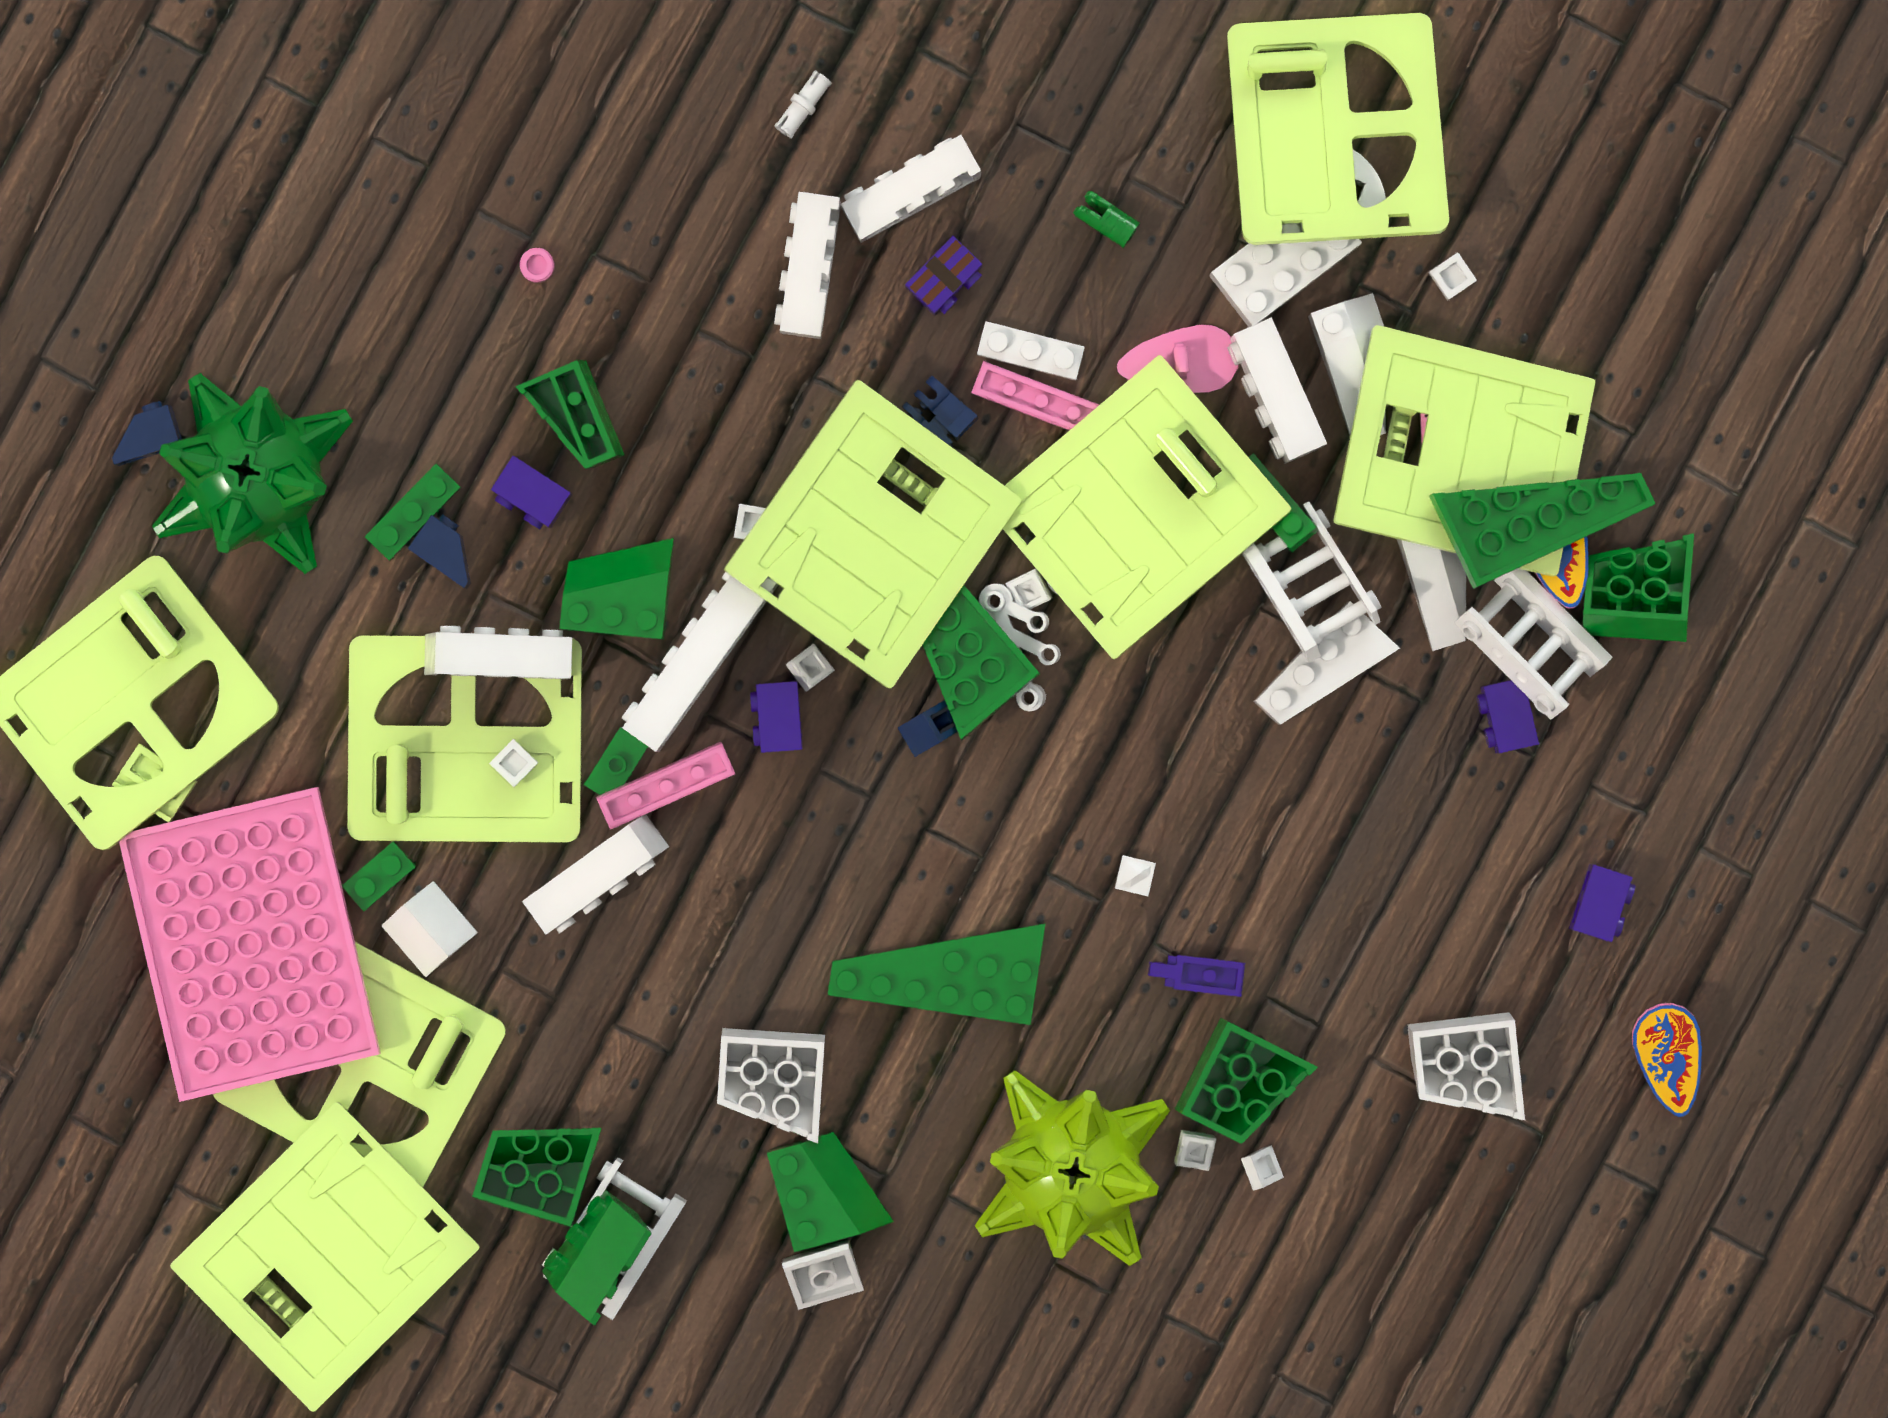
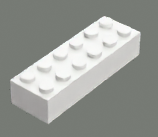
(694, 662)

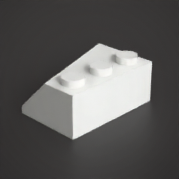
(1469, 1063)
(773, 1077)

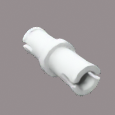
(803, 104)

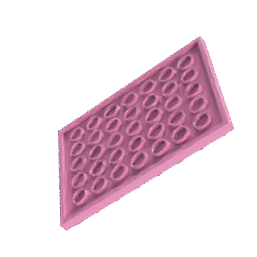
(249, 944)

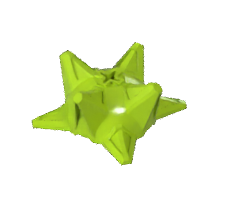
(1081, 1204)

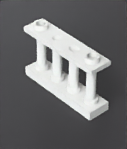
(1291, 610)
(1554, 620)
(665, 1209)

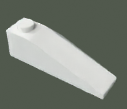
(1343, 340)
(1438, 589)

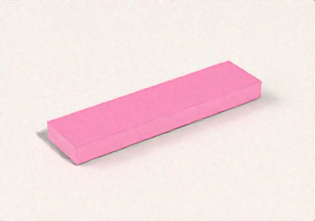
(1031, 397)
(665, 785)

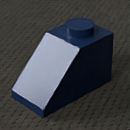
(147, 434)
(443, 549)
(928, 728)

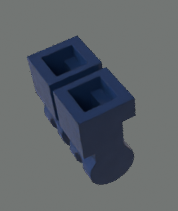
(950, 413)

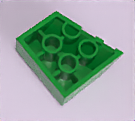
(1640, 591)
(538, 1171)

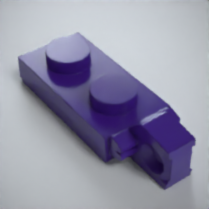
(1200, 974)

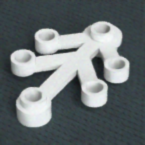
(1001, 616)

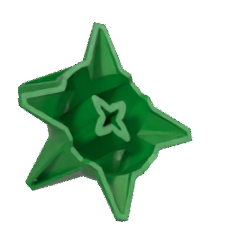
(243, 506)

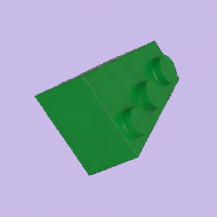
(575, 412)

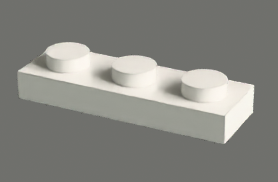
(1030, 350)

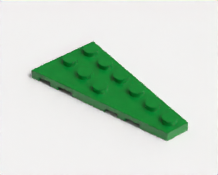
(1520, 523)
(975, 663)
(966, 976)

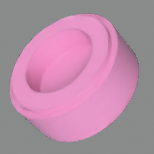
(537, 265)

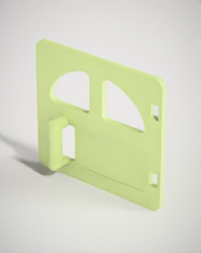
(1298, 142)
(99, 677)
(459, 788)
(401, 1012)

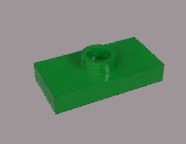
(616, 763)

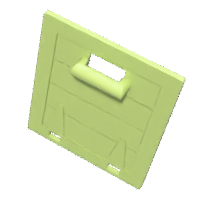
(1485, 429)
(1116, 522)
(857, 554)
(344, 1238)

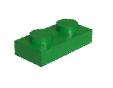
(379, 876)

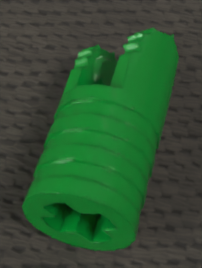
(1114, 222)

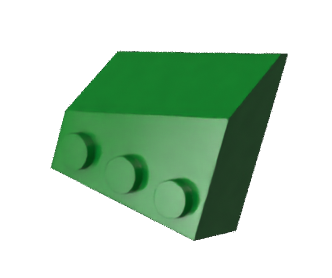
(619, 592)
(1240, 1081)
(823, 1193)
(595, 1254)

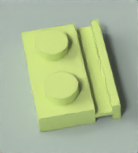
(145, 766)

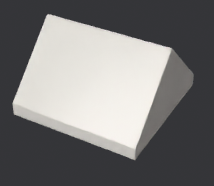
(429, 928)
(822, 1274)

